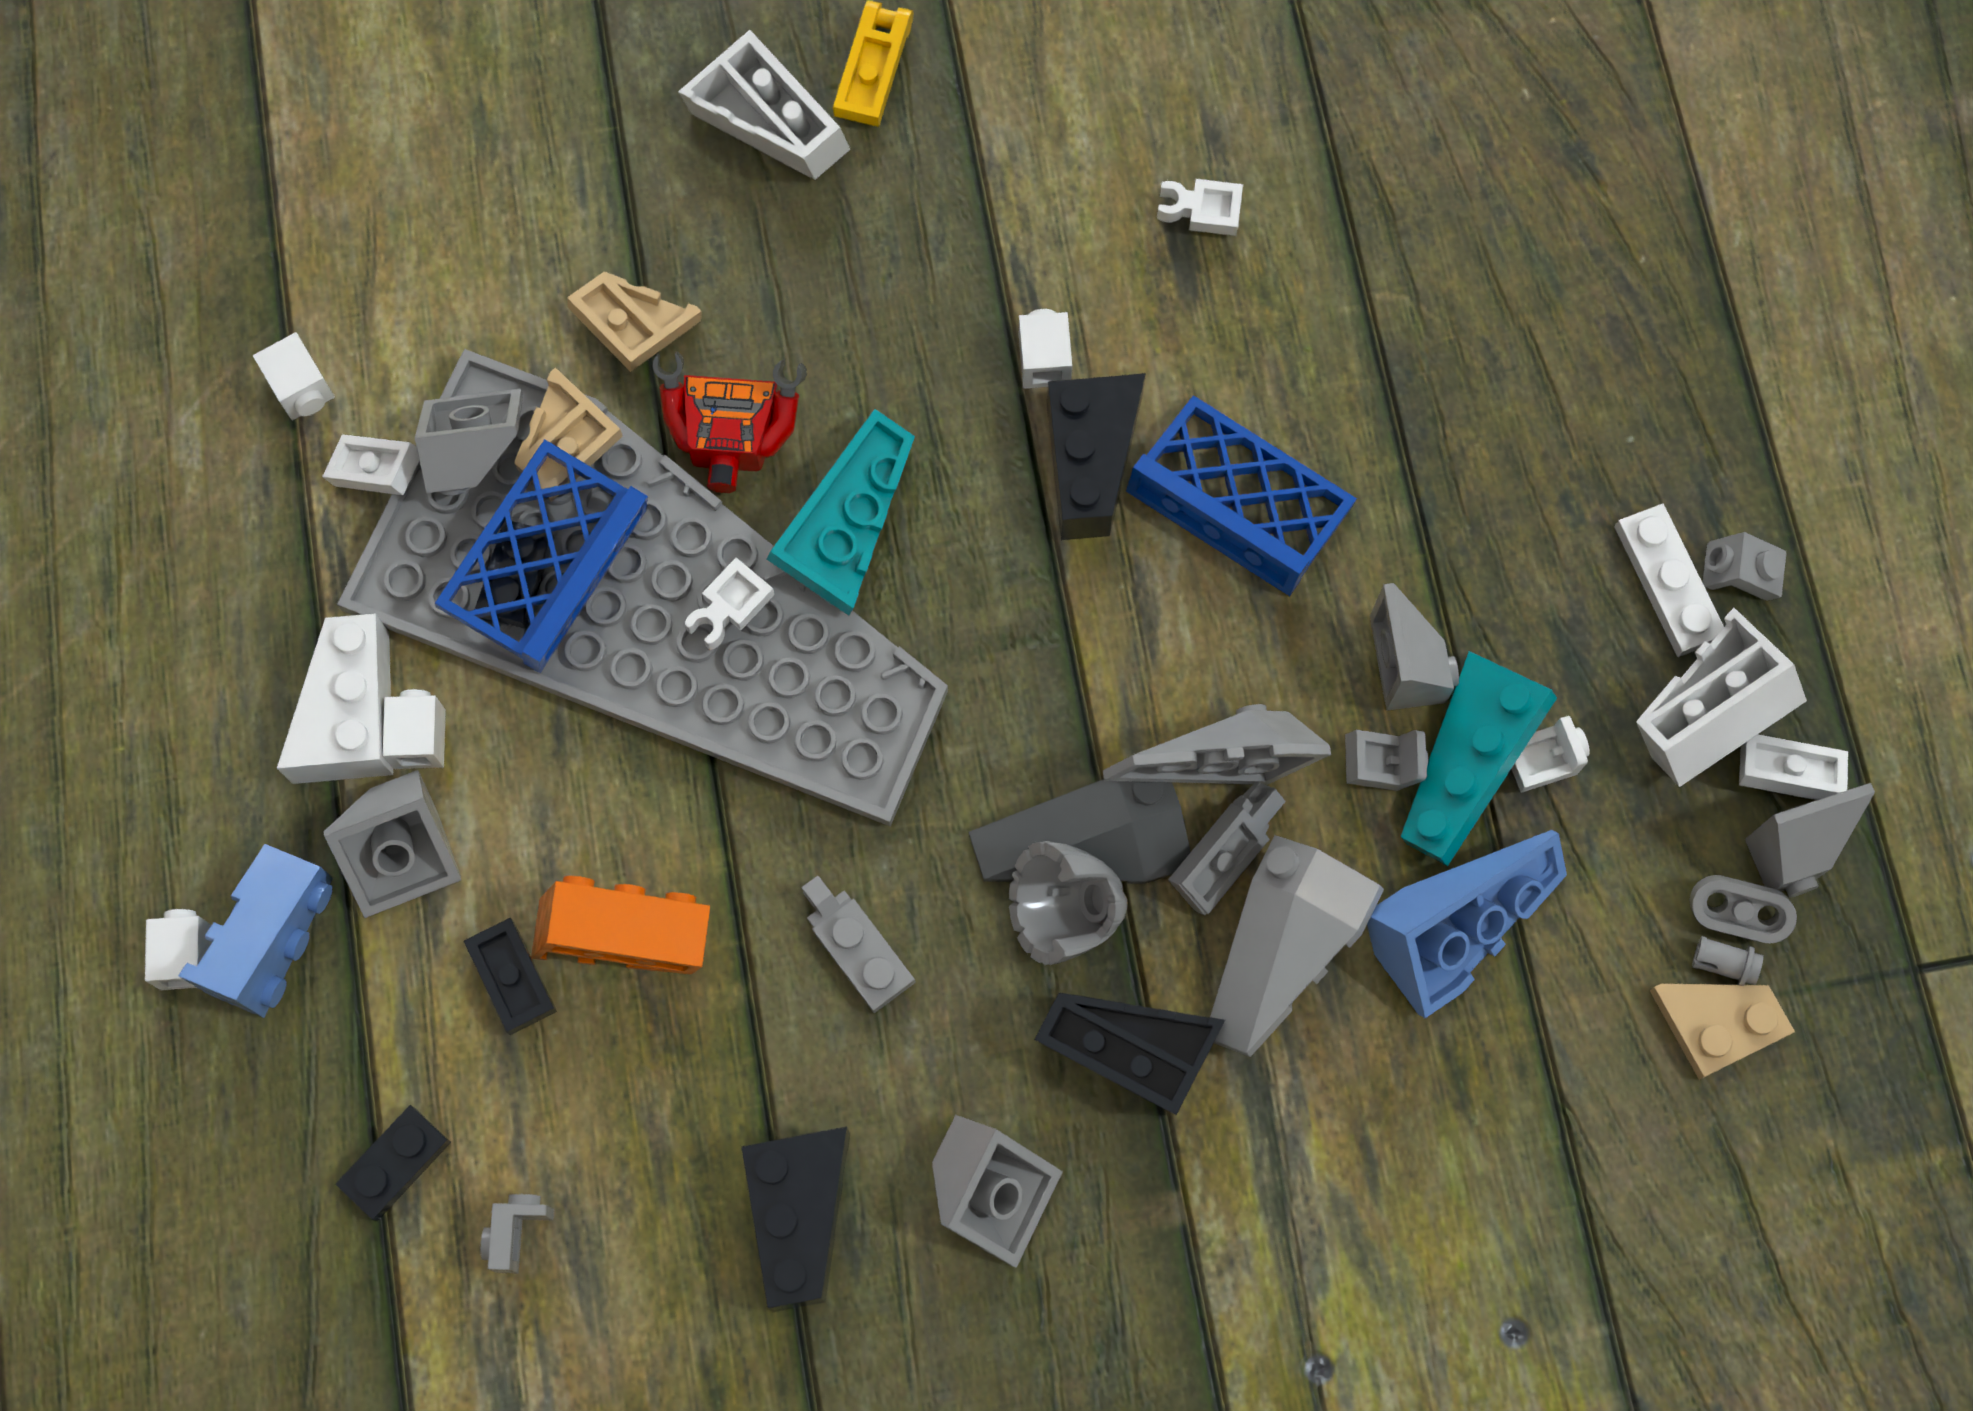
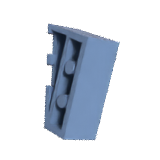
(262, 932)

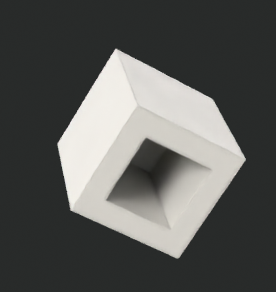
(1044, 348)
(294, 377)
(414, 730)
(172, 944)

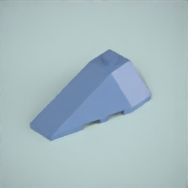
(1447, 923)

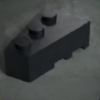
(1090, 447)
(1132, 1045)
(795, 1211)

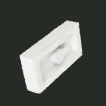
(372, 464)
(1793, 767)

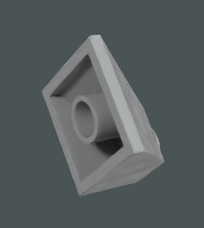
(465, 437)
(1410, 654)
(1806, 840)
(392, 845)
(991, 1188)

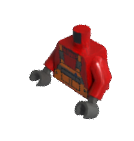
(728, 420)

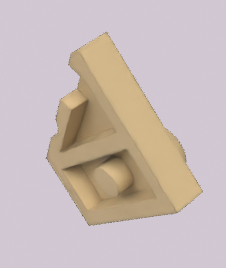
(630, 318)
(569, 423)
(1721, 1021)

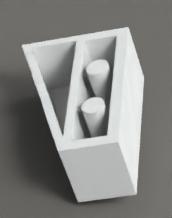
(765, 107)
(1720, 701)
(341, 705)

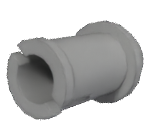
(1728, 961)

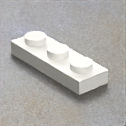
(1669, 579)

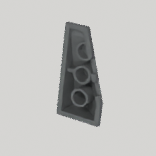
(1122, 823)

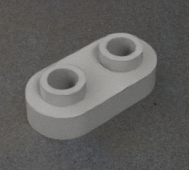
(1740, 909)

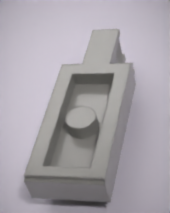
(1227, 848)
(856, 946)

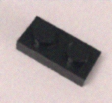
(509, 588)
(510, 976)
(393, 1163)

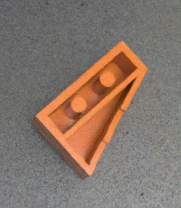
(621, 926)

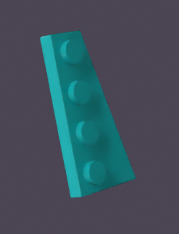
(1475, 749)

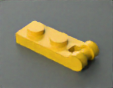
(872, 64)

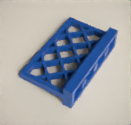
(1227, 528)
(579, 579)

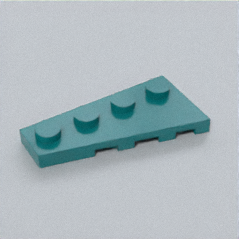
(841, 521)

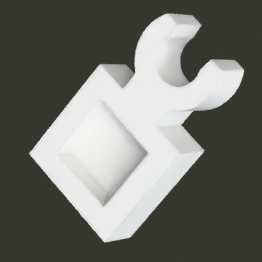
(1211, 206)
(732, 598)

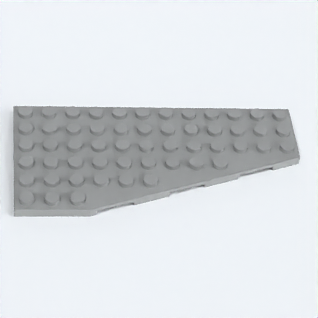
(787, 697)

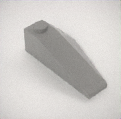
(1236, 750)
(1290, 928)

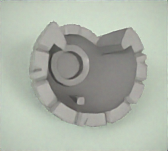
(1063, 902)

